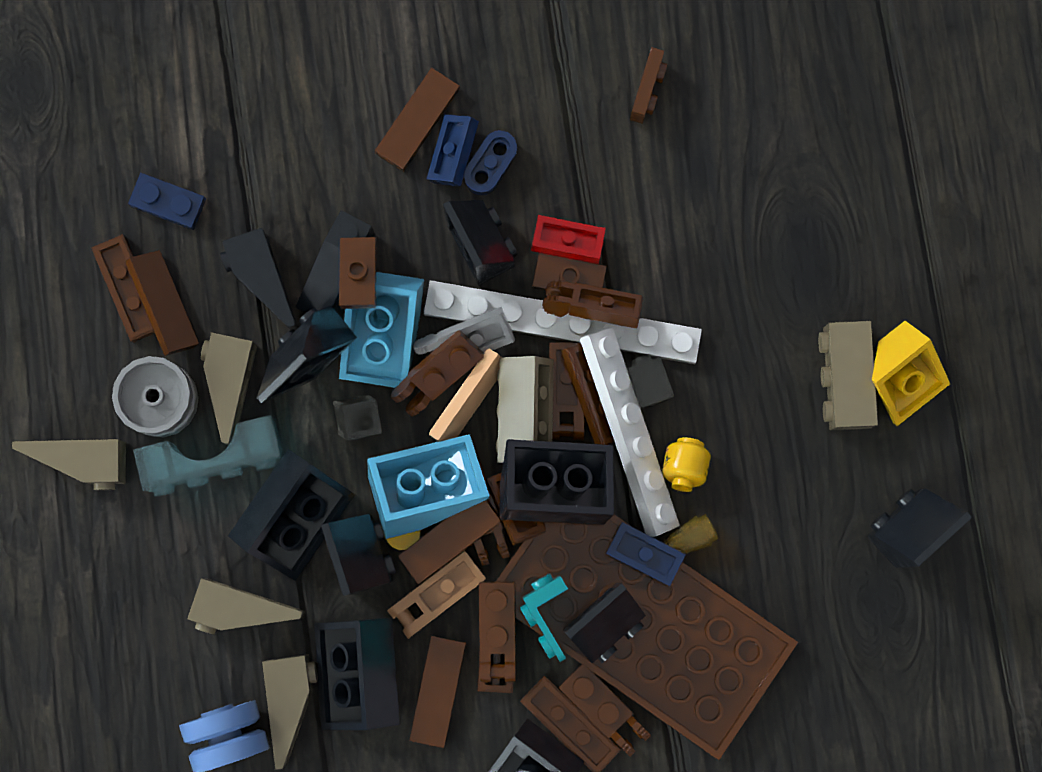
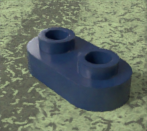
(489, 163)

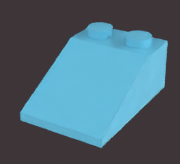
(384, 333)
(425, 484)

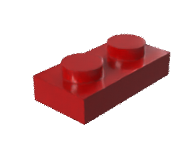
(568, 239)

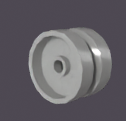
(140, 382)

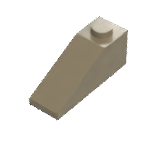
(227, 374)
(85, 460)
(229, 608)
(288, 693)

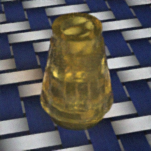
(693, 535)

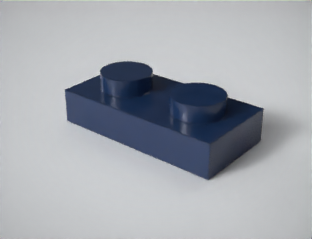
(452, 150)
(167, 201)
(645, 554)

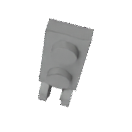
(485, 331)

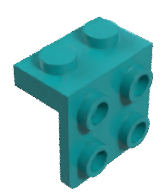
(544, 590)

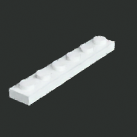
(629, 432)

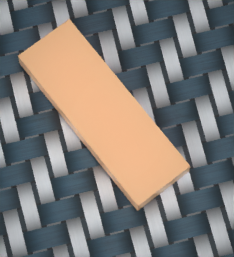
(467, 398)

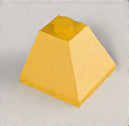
(907, 372)

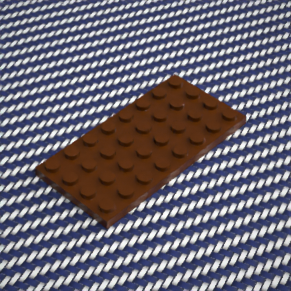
(700, 649)

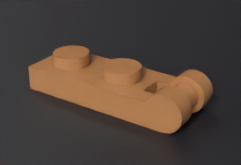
(437, 593)

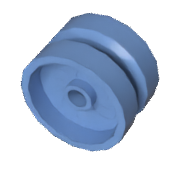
(224, 736)

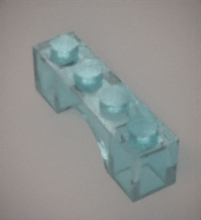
(253, 444)

